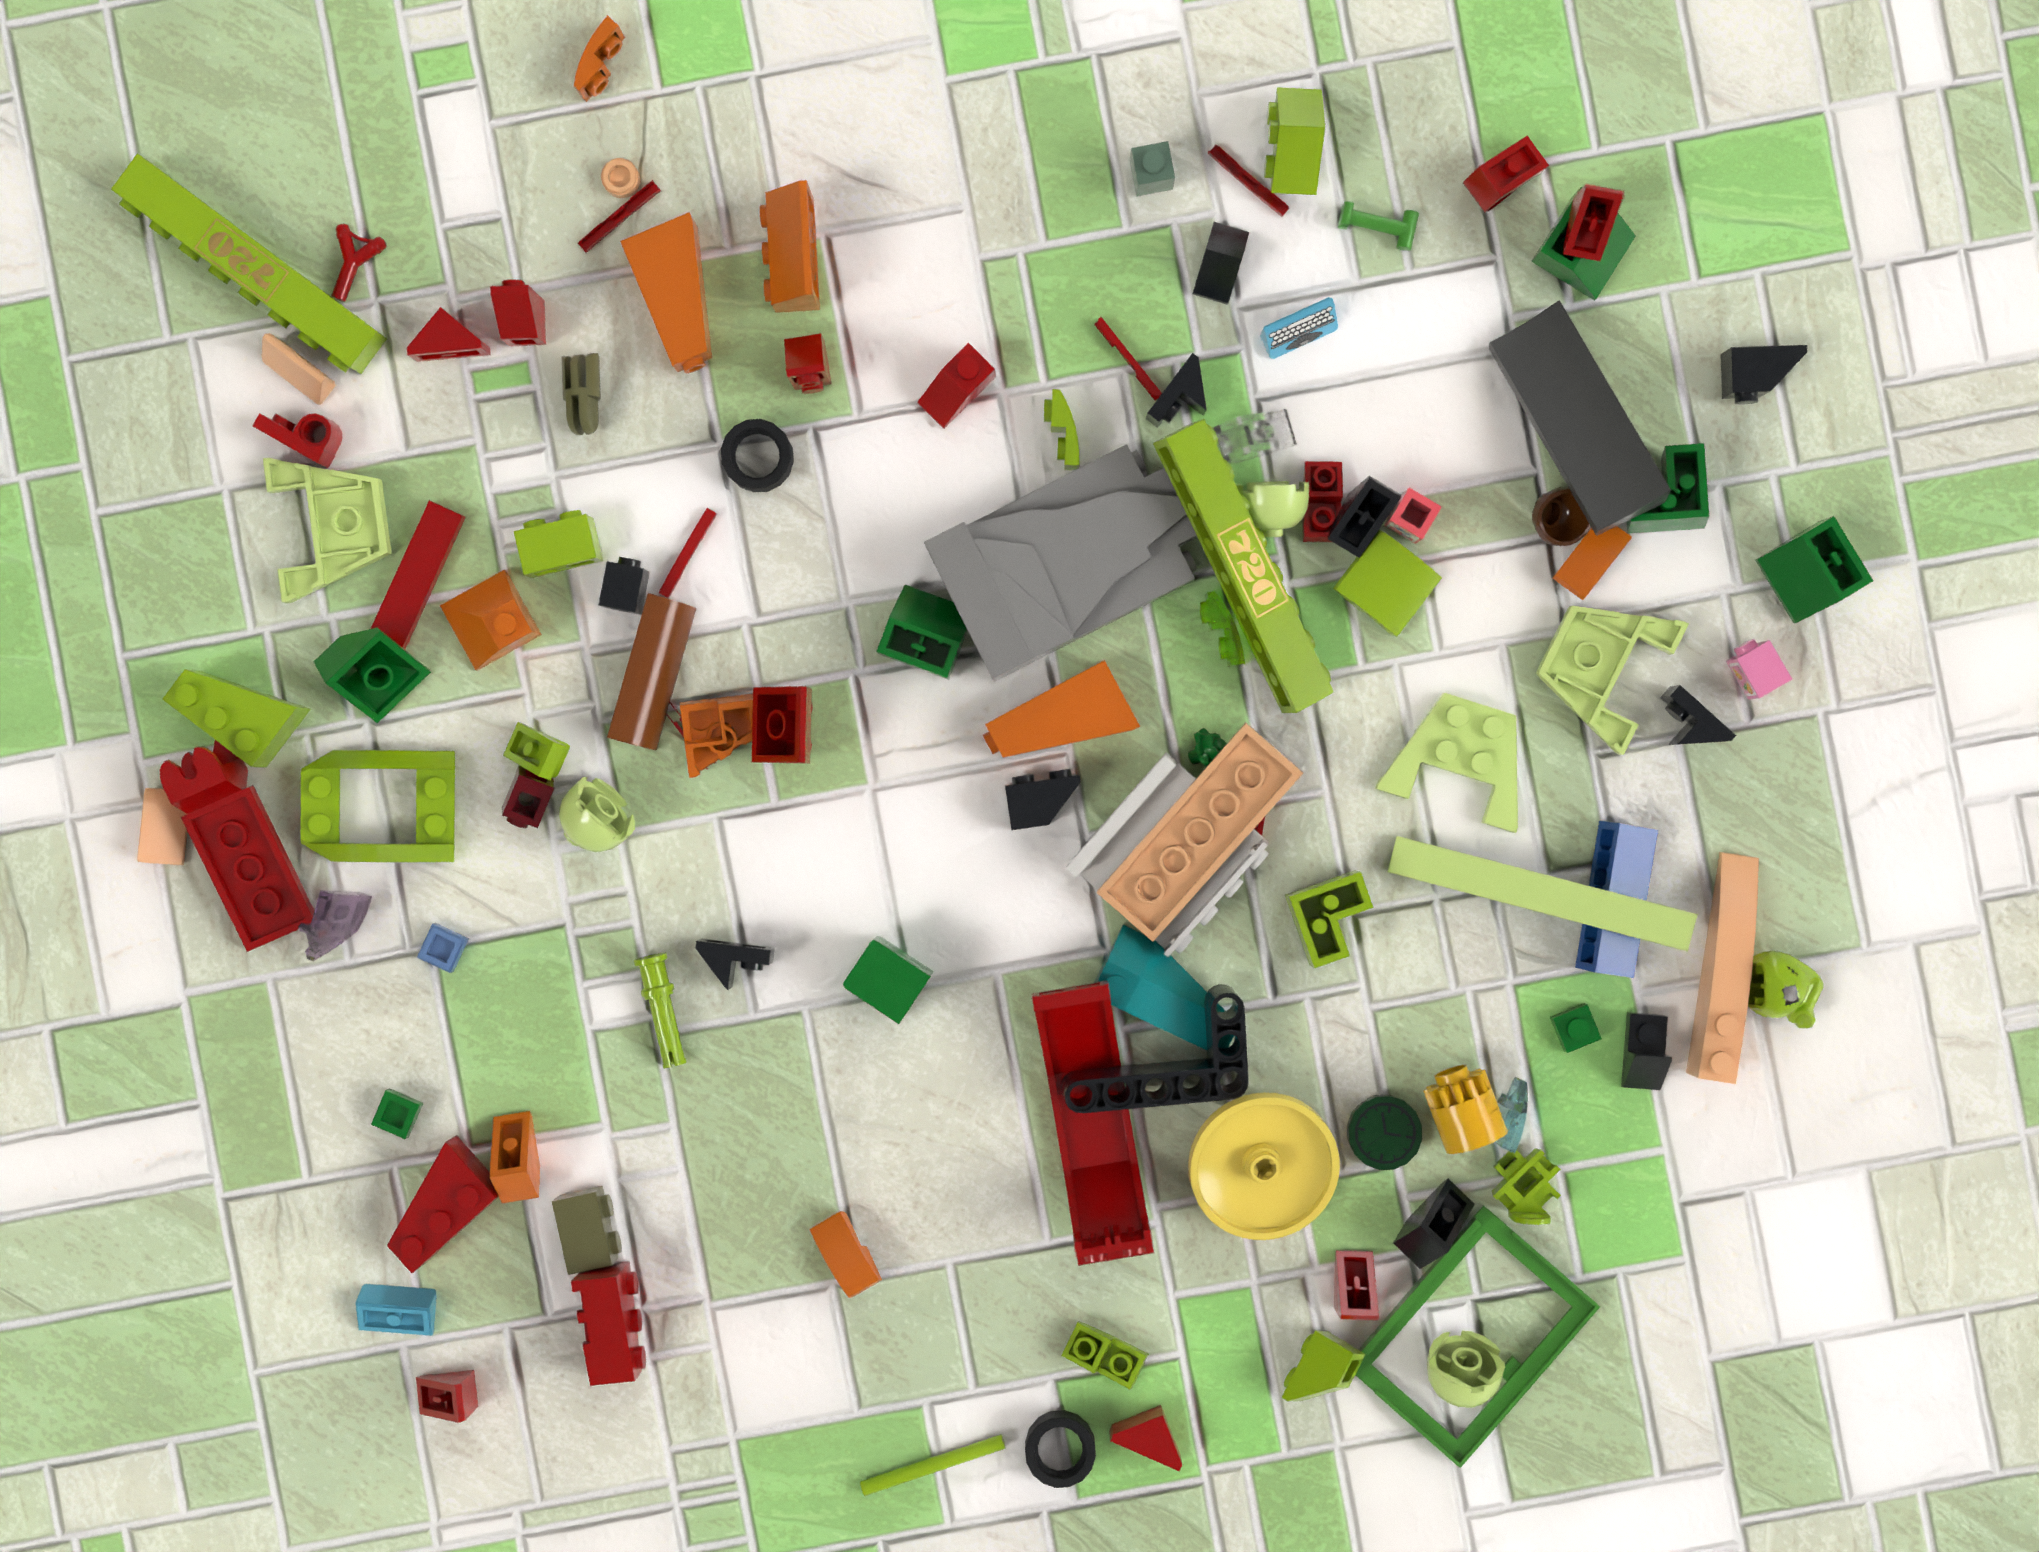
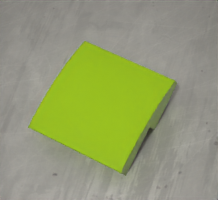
(1387, 583)

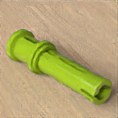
(658, 991)

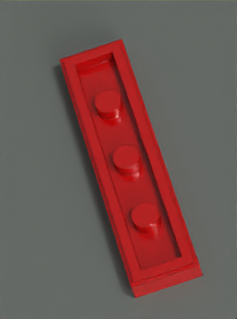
(418, 572)

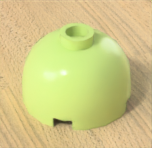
(1276, 505)
(594, 816)
(1464, 1368)

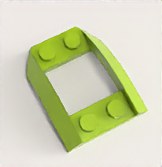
(433, 806)

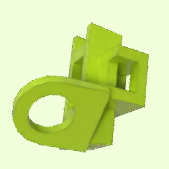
(1523, 1205)

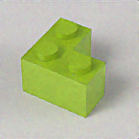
(1298, 137)
(1318, 911)

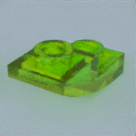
(1219, 618)

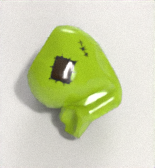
(1784, 988)

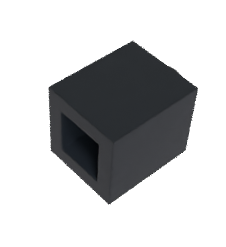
(624, 586)

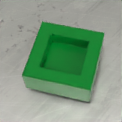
(1575, 1028)
(397, 1113)

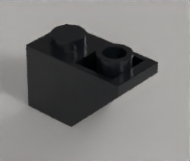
(1038, 802)

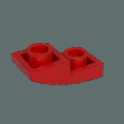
(1325, 498)

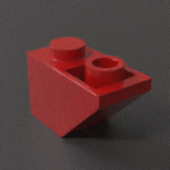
(519, 313)
(807, 363)

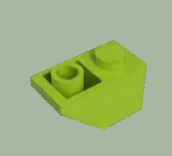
(1324, 1368)

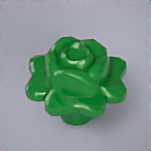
(1206, 747)

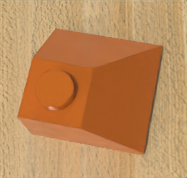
(490, 620)

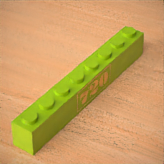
(248, 264)
(1244, 566)

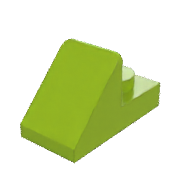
(536, 751)

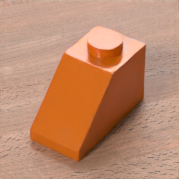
(514, 1158)

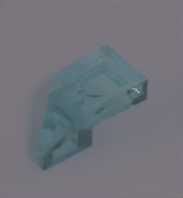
(1516, 1102)

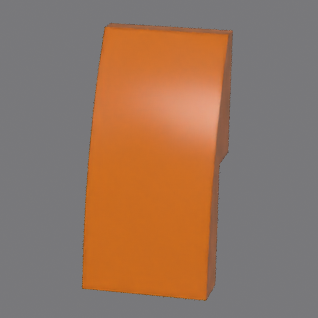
(592, 72)
(1591, 560)
(844, 1255)

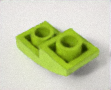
(1062, 421)
(1104, 1354)

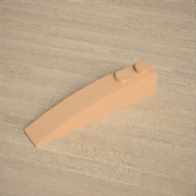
(1725, 971)

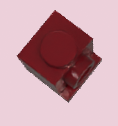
(527, 813)

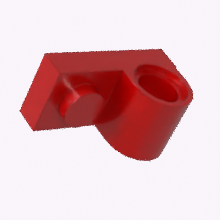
(1505, 173)
(302, 437)

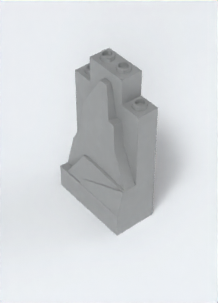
(1065, 559)

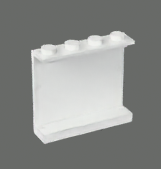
(1132, 823)

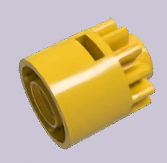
(1464, 1109)

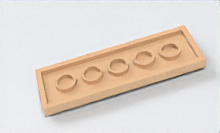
(1199, 832)

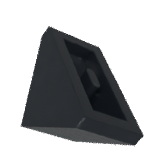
(1221, 263)
(1363, 515)

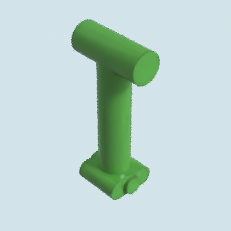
(1404, 229)

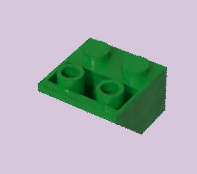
(1581, 273)
(1814, 569)
(923, 632)

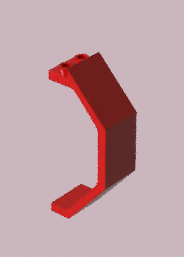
(1097, 1146)

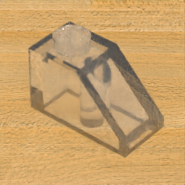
(1254, 435)

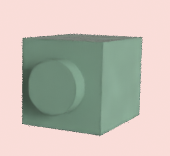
(1152, 168)

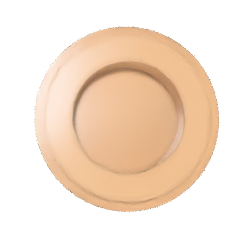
(620, 178)

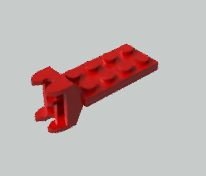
(237, 844)

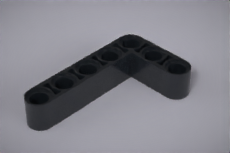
(1174, 1072)

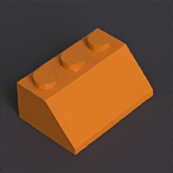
(790, 248)

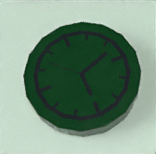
(1384, 1132)

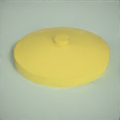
(1263, 1166)

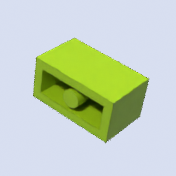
(558, 544)

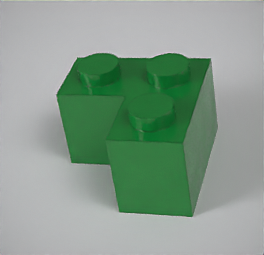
(1688, 499)

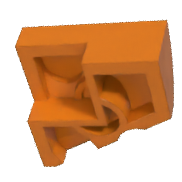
(715, 729)

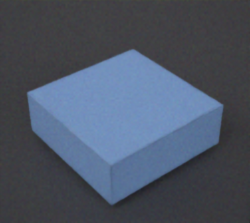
(442, 947)

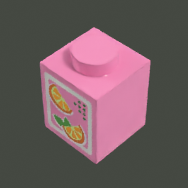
(1758, 668)

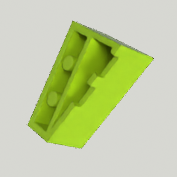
(237, 717)

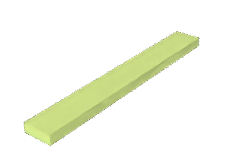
(1542, 893)

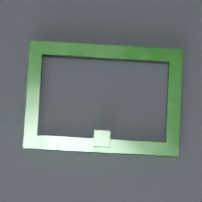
(1518, 1376)

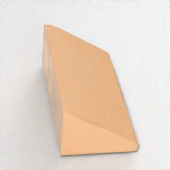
(296, 369)
(161, 830)

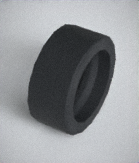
(730, 446)
(1053, 1477)

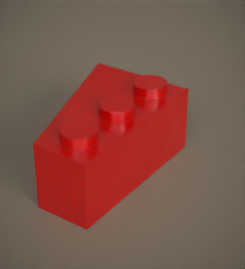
(444, 1204)
(610, 1324)

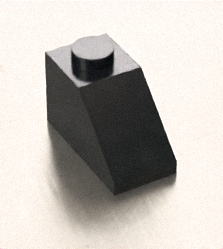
(1756, 370)
(1434, 1224)

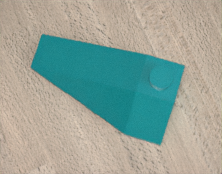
(1156, 988)

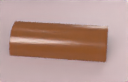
(651, 672)

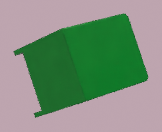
(887, 978)

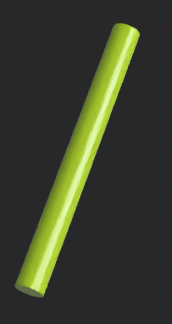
(932, 1465)

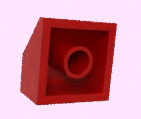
(781, 724)

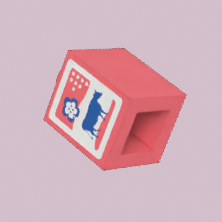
(1412, 515)

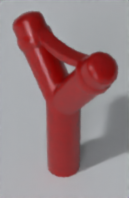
(353, 258)

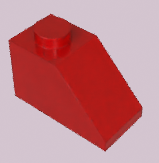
(957, 385)

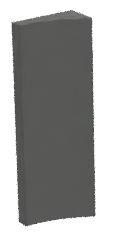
(1579, 420)

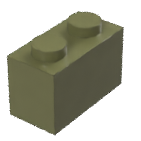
(586, 1229)

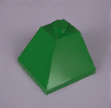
(370, 671)

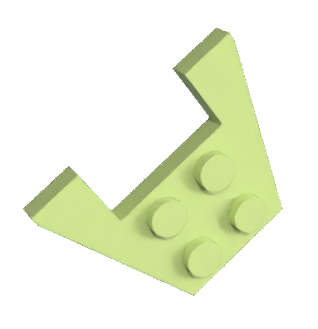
(345, 522)
(1589, 658)
(1467, 742)

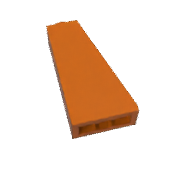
(672, 283)
(1069, 713)

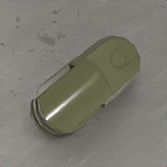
(581, 392)

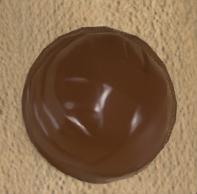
(1559, 518)

